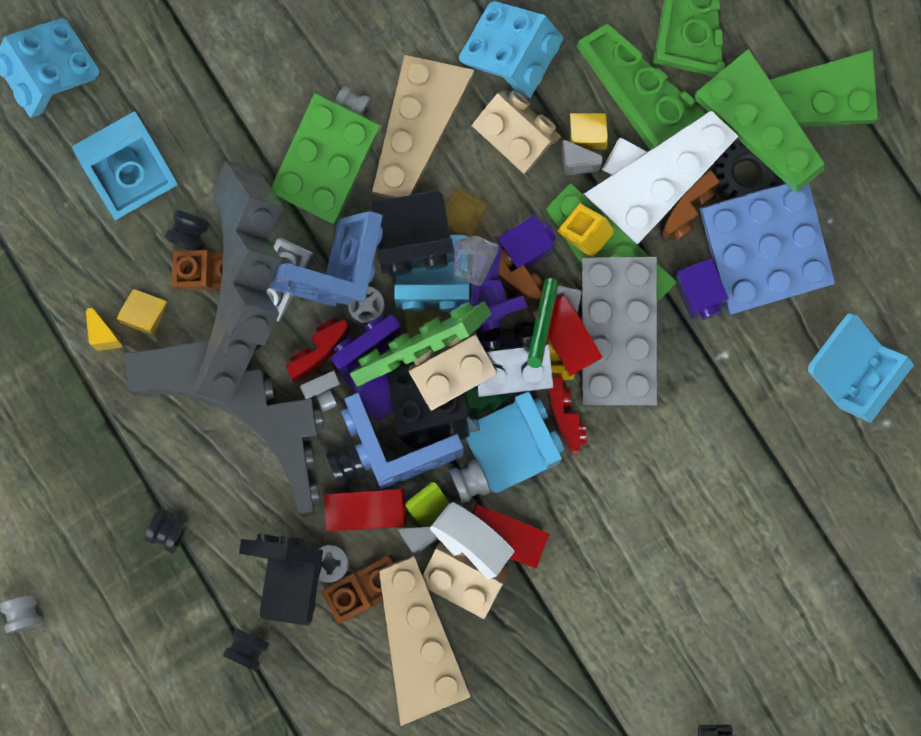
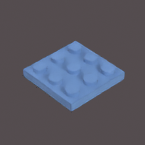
(767, 246)

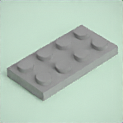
(622, 322)

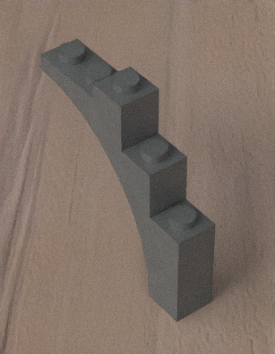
(249, 264)
(281, 425)

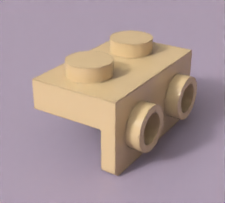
(516, 129)
(451, 370)
(462, 582)

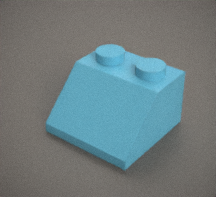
(124, 165)

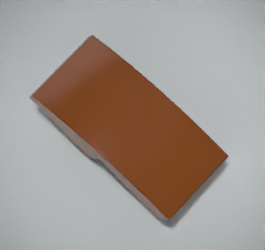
(684, 214)
(197, 270)
(520, 281)
(356, 592)

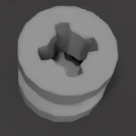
(350, 100)
(357, 308)
(469, 481)
(336, 565)
(21, 614)

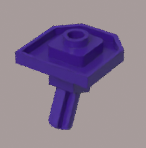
(493, 294)

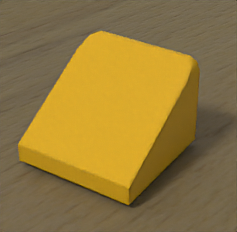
(589, 130)
(586, 230)
(142, 312)
(99, 333)

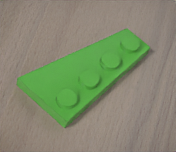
(690, 36)
(641, 92)
(760, 118)
(617, 246)
(433, 333)

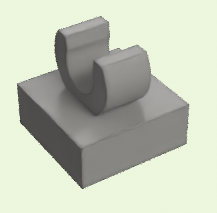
(321, 388)

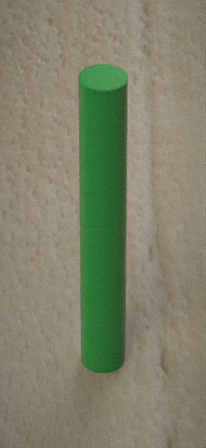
(542, 323)

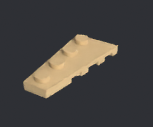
(419, 114)
(419, 650)

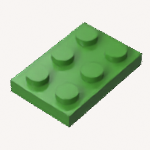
(325, 158)

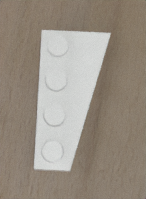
(656, 181)

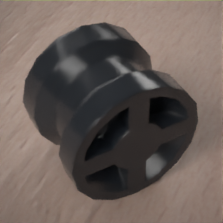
(186, 230)
(346, 466)
(166, 530)
(246, 649)

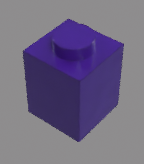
(528, 243)
(701, 290)

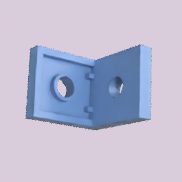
(348, 267)
(401, 468)

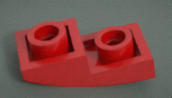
(570, 338)
(326, 339)
(567, 425)
(365, 510)
(524, 539)

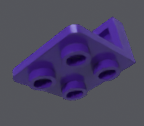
(374, 393)

